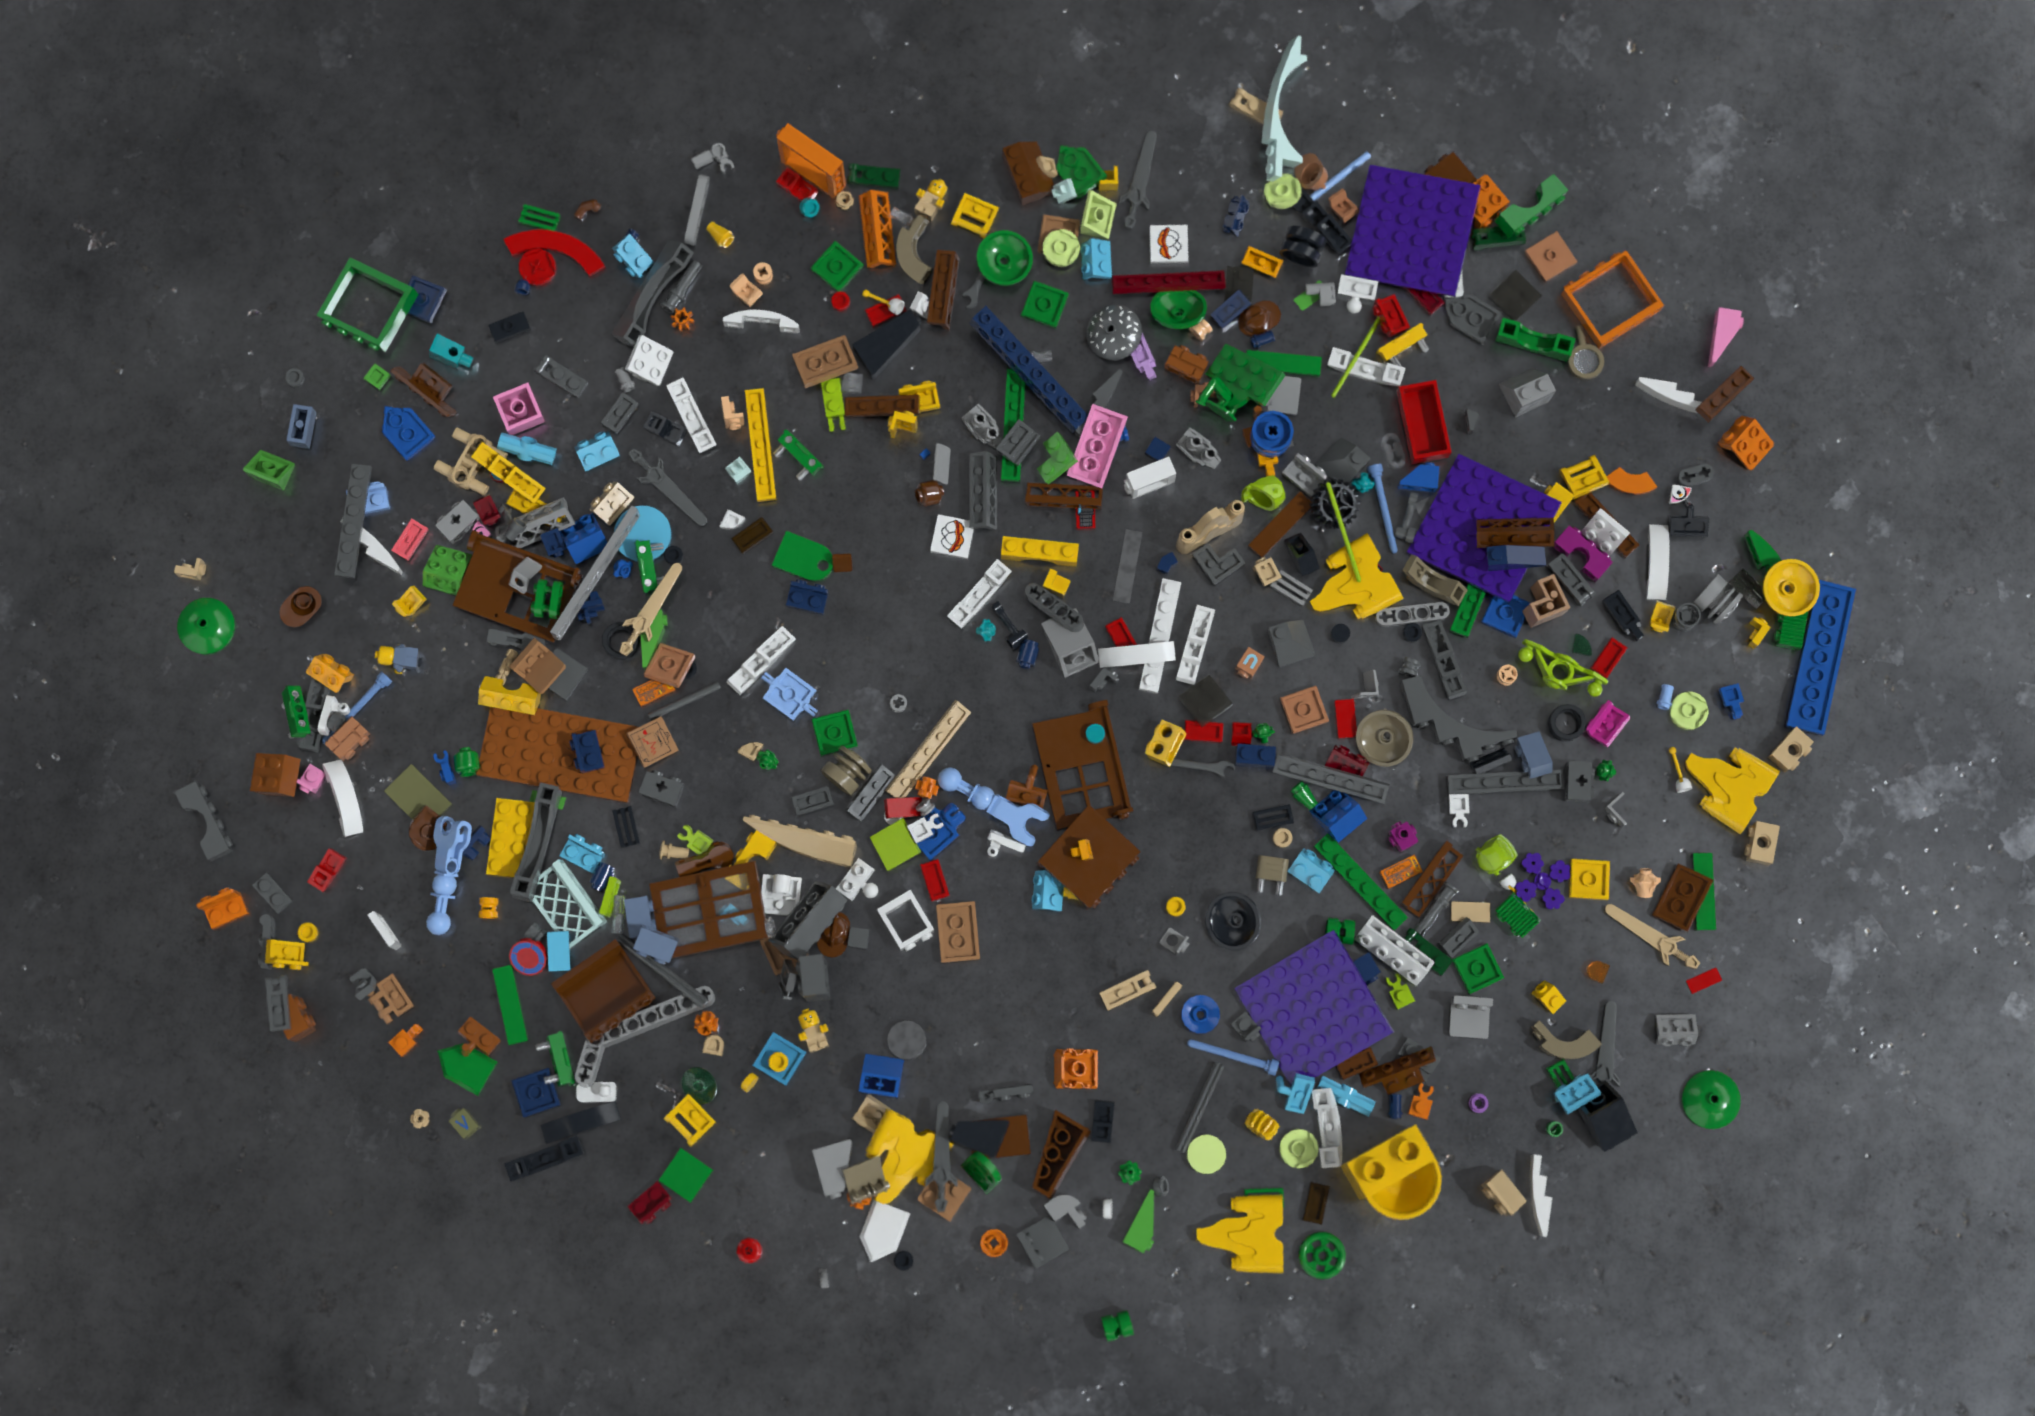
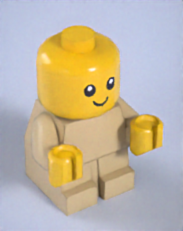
(931, 200)
(813, 1032)

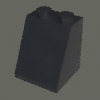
(1608, 1118)
(980, 1135)

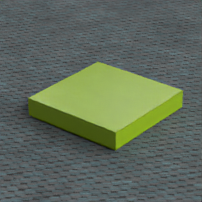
(895, 844)

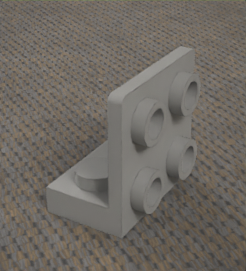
(1285, 397)
(1470, 1017)

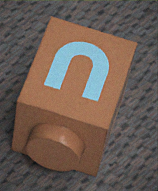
(1249, 663)

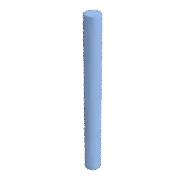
(1342, 174)

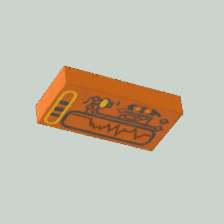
(651, 691)
(1401, 871)

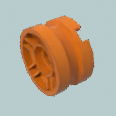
(986, 1246)

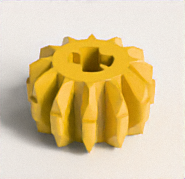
(1262, 1124)

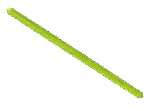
(1355, 358)
(1343, 531)

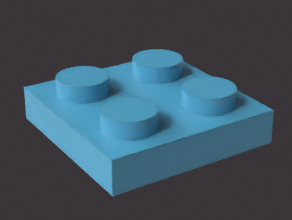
(779, 1044)

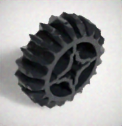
(1349, 506)

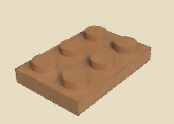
(825, 361)
(958, 932)

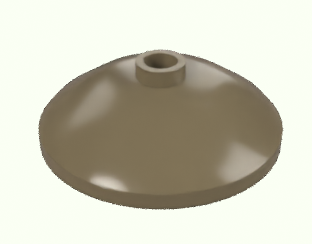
(1374, 744)

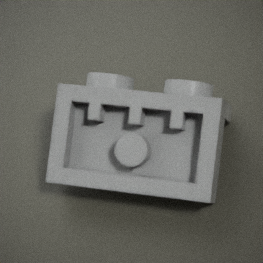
(1676, 1029)

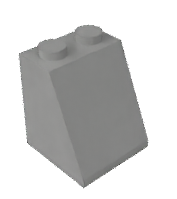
(1527, 391)
(1071, 649)
(830, 1165)

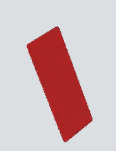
(1704, 980)

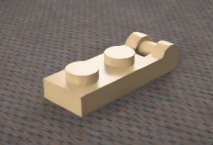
(1253, 108)
(1127, 990)

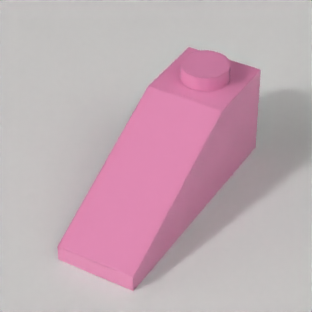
(1725, 327)

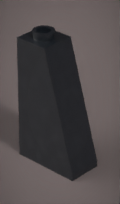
(886, 342)

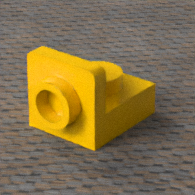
(1757, 635)

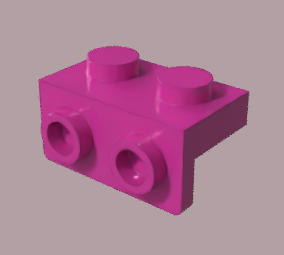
(1607, 724)

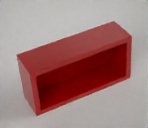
(1423, 422)

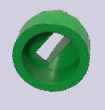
(1555, 1132)

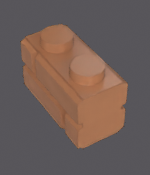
(347, 739)

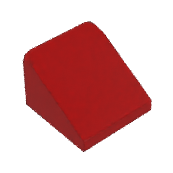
(1241, 733)

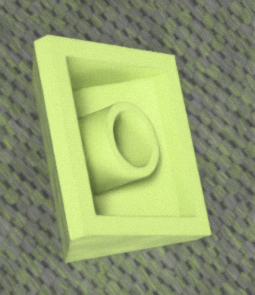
(1097, 216)

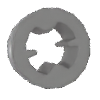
(895, 698)
(925, 807)

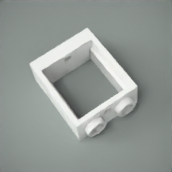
(1150, 478)
(895, 904)

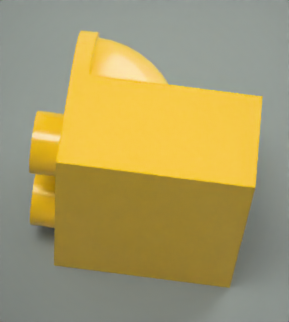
(1396, 1175)

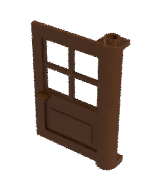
(487, 588)
(1064, 746)

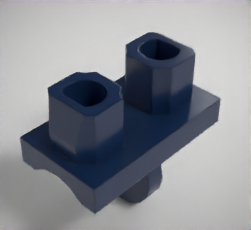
(591, 607)
(478, 835)

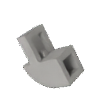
(1065, 1204)

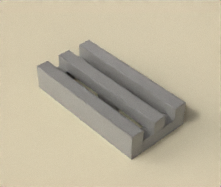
(1292, 588)

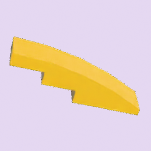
(508, 472)

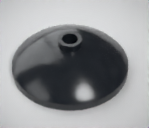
(1223, 925)

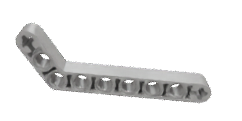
(643, 1026)

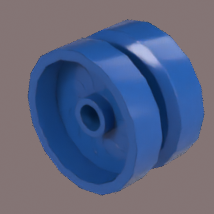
(1279, 441)

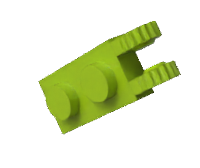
(833, 402)

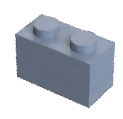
(301, 426)
(1534, 755)
(639, 913)
(655, 944)

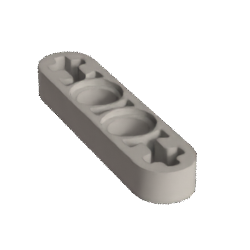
(696, 210)
(1412, 614)

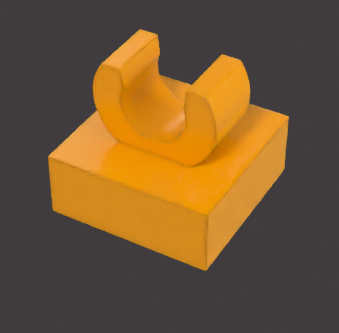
(1084, 850)

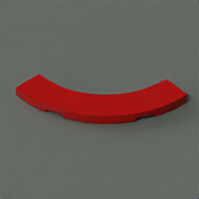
(556, 242)

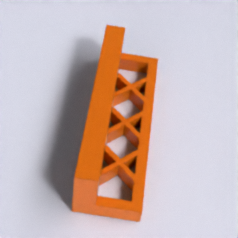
(874, 227)

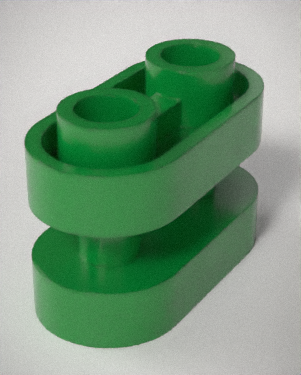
(539, 606)

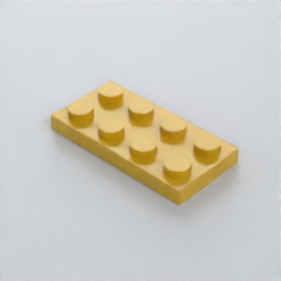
(509, 836)

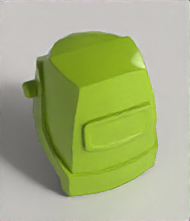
(1264, 493)
(1496, 855)

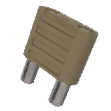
(1273, 870)

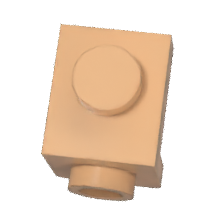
(745, 290)

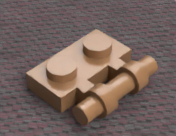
(395, 996)

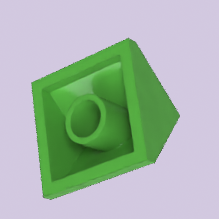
(269, 469)

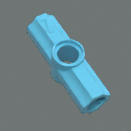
(526, 448)
(1348, 1097)

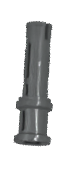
(677, 293)
(1440, 901)

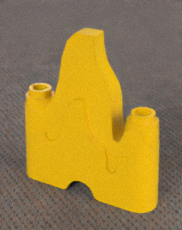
(1374, 591)
(1732, 788)
(907, 1153)
(1251, 1235)

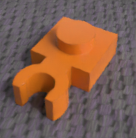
(1420, 1105)

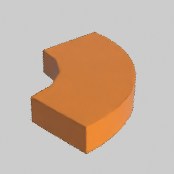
(1631, 483)

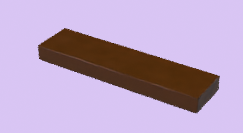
(1724, 394)
(881, 405)
(1590, 506)
(1280, 525)

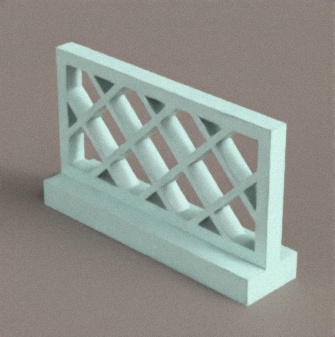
(579, 895)

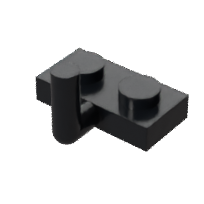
(1689, 524)

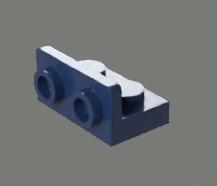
(807, 597)
(587, 751)

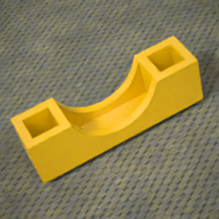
(1033, 549)

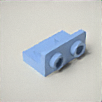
(377, 498)

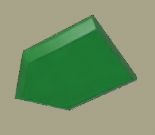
(1080, 168)
(468, 1071)

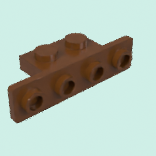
(428, 385)
(1400, 1072)

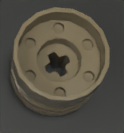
(846, 770)

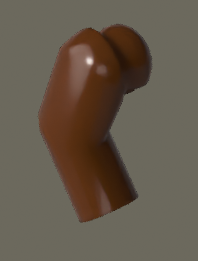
(586, 206)

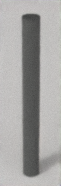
(685, 700)

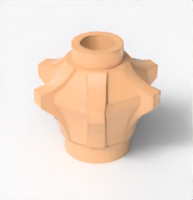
(1645, 882)

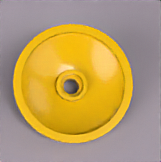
(1802, 584)

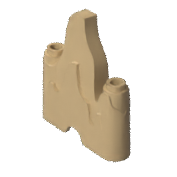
(1209, 526)

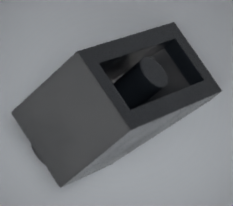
(1302, 554)

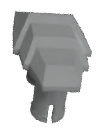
(983, 426)
(1198, 449)

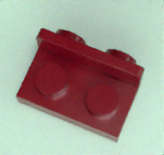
(1346, 761)
(650, 1203)

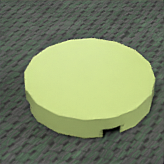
(1283, 192)
(1061, 247)
(1689, 710)
(1298, 1148)
(1206, 1154)

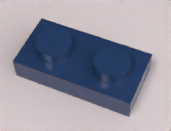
(1230, 308)

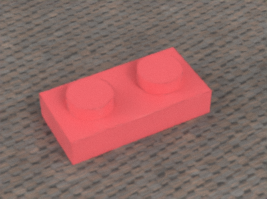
(410, 539)

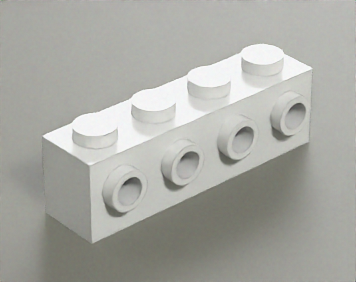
(1394, 950)

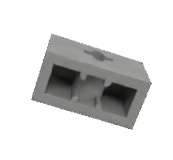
(455, 531)

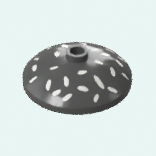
(1119, 342)

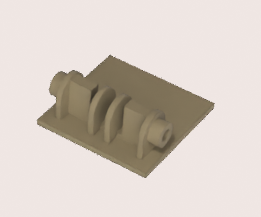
(865, 1180)

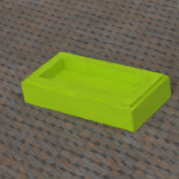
(608, 900)

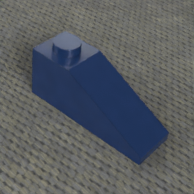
(1515, 557)

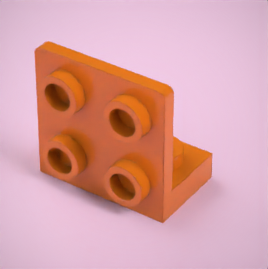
(223, 907)

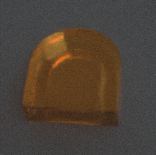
(1597, 971)

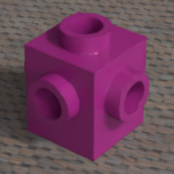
(1397, 840)

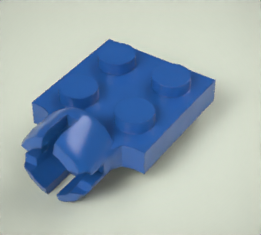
(944, 836)

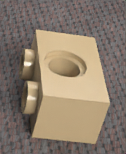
(1781, 756)
(1769, 834)

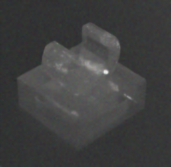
(852, 383)

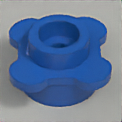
(622, 568)

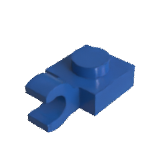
(1732, 697)
(446, 772)

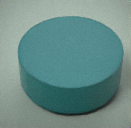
(809, 207)
(1095, 733)

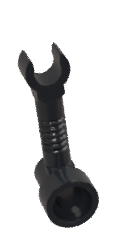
(1016, 637)

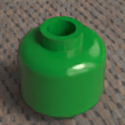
(466, 762)

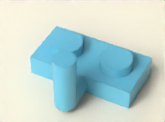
(1298, 1093)

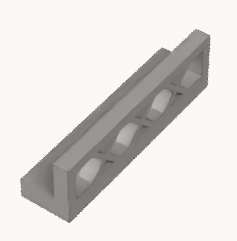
(536, 518)

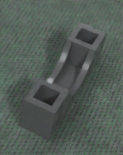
(215, 842)

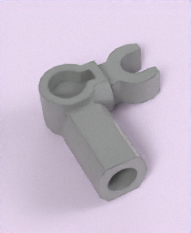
(718, 152)

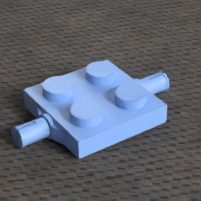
(789, 694)

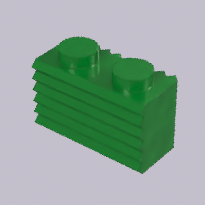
(1790, 631)
(1517, 915)

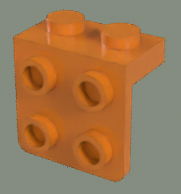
(1490, 202)
(1747, 441)

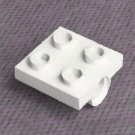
(649, 360)
(1605, 532)
(780, 893)

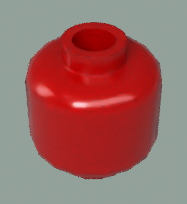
(756, 1252)

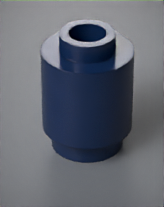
(1027, 654)
(601, 876)

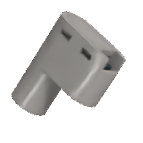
(1325, 290)

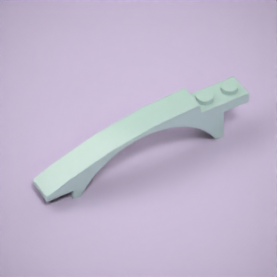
(1279, 149)

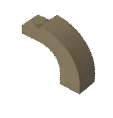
(907, 251)
(1433, 582)
(1581, 1047)

